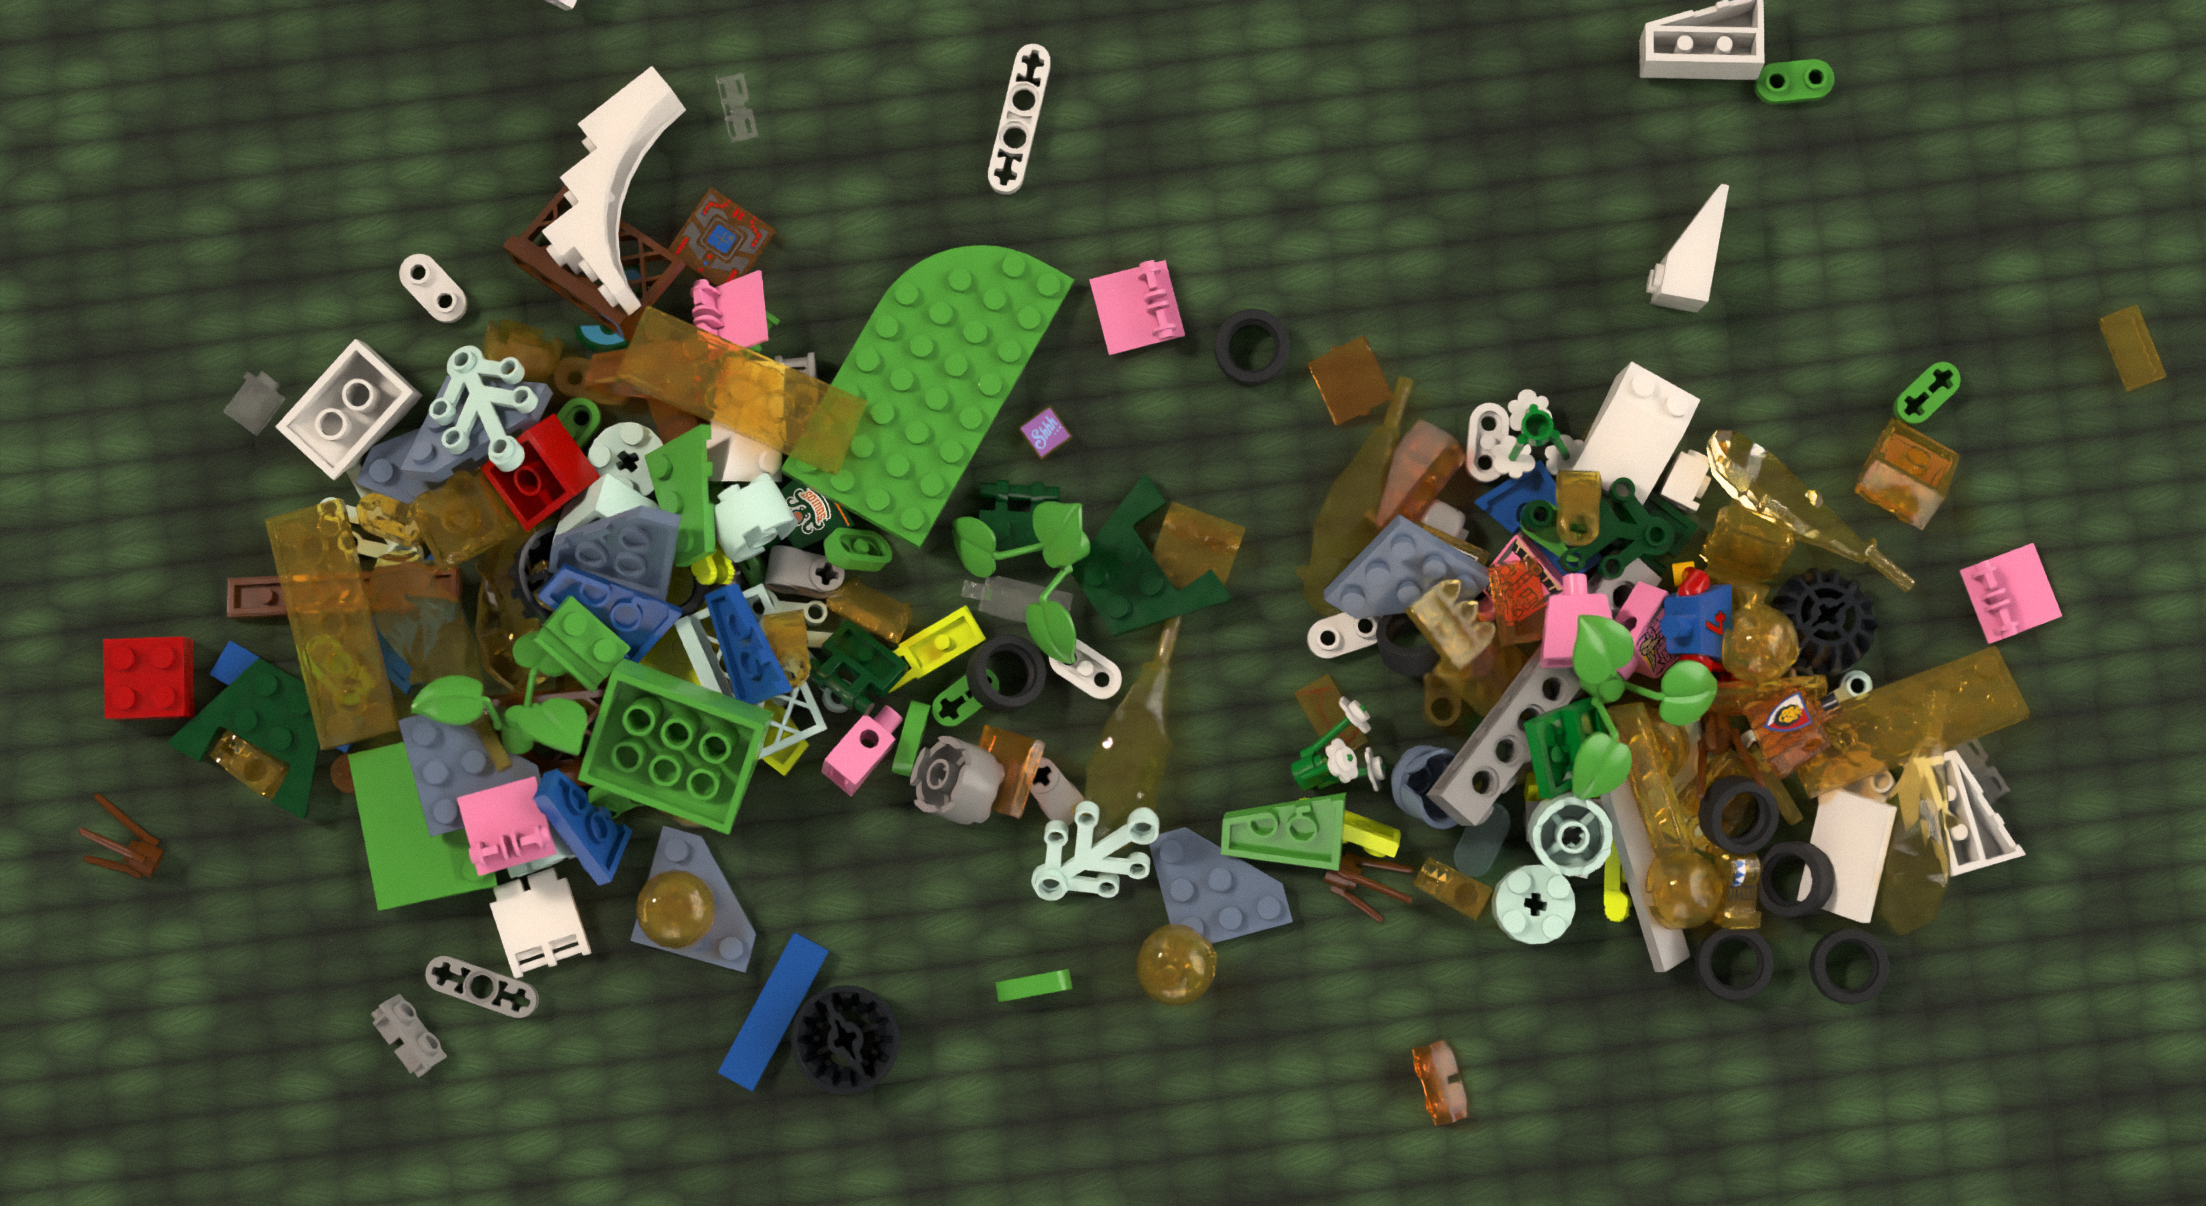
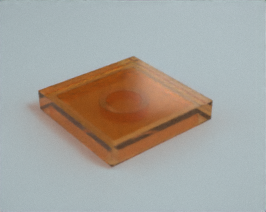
(1020, 761)

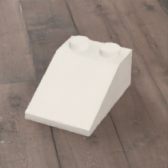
(1687, 269)
(348, 409)
(1636, 430)

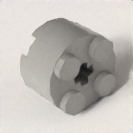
(956, 781)

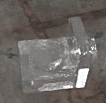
(255, 402)

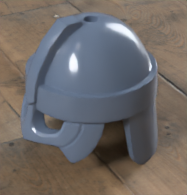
(1415, 777)

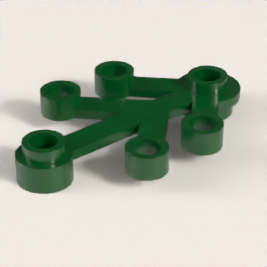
(1609, 530)

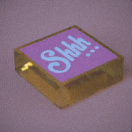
(1045, 433)

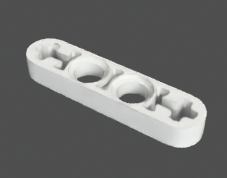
(1016, 118)

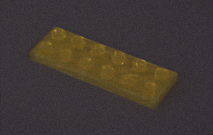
(741, 390)
(332, 624)
(1889, 721)

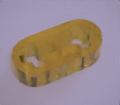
(384, 527)

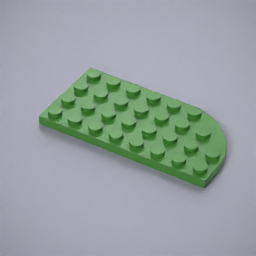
(934, 380)

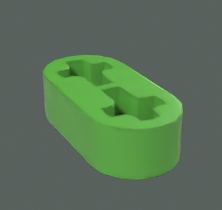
(1933, 400)
(953, 693)
(911, 738)
(1033, 985)

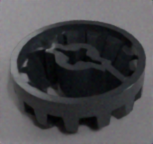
(527, 556)
(1816, 652)
(829, 1005)

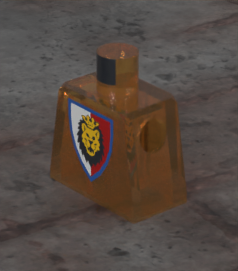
(1791, 726)

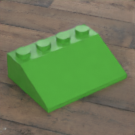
(675, 745)
(401, 855)

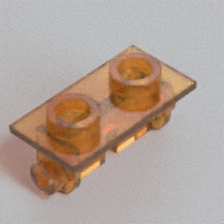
(1433, 1066)

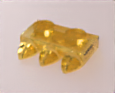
(1449, 625)

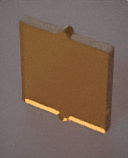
(1350, 380)

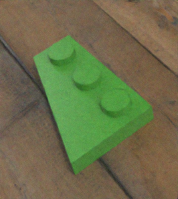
(681, 487)
(1288, 832)

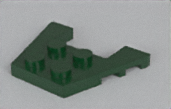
(1127, 580)
(272, 714)

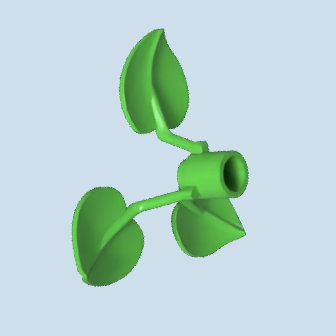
(1062, 543)
(1597, 653)
(555, 723)

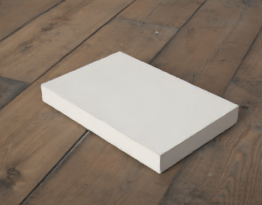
(1855, 839)

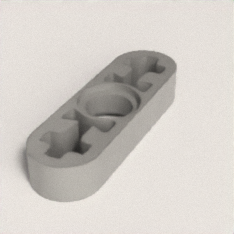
(457, 967)

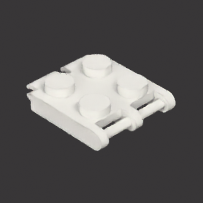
(538, 921)

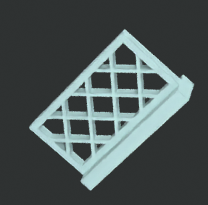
(713, 677)

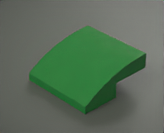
(1556, 741)

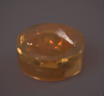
(341, 774)

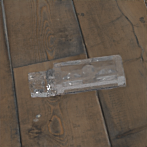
(1010, 597)

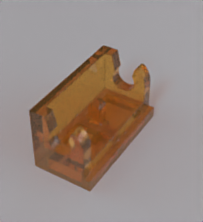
(1517, 600)

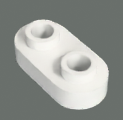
(432, 288)
(1482, 441)
(1346, 633)
(1085, 669)

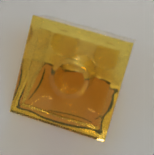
(1907, 474)

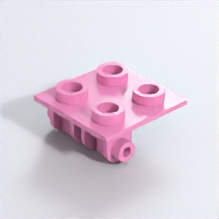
(1137, 307)
(732, 309)
(2010, 593)
(505, 826)

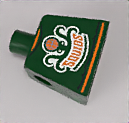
(815, 517)

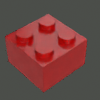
(547, 478)
(149, 678)

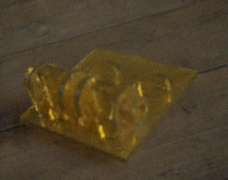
(1195, 544)
(1486, 675)

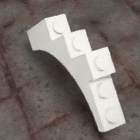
(597, 185)

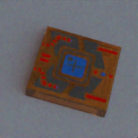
(721, 239)

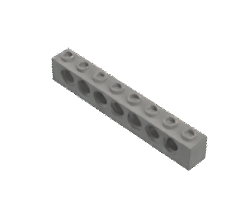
(1454, 788)

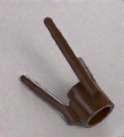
(1716, 738)
(141, 856)
(1350, 875)

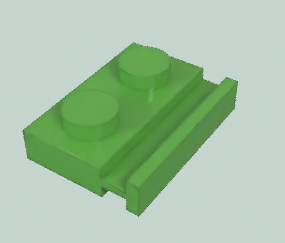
(580, 643)

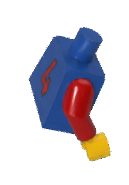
(1696, 616)

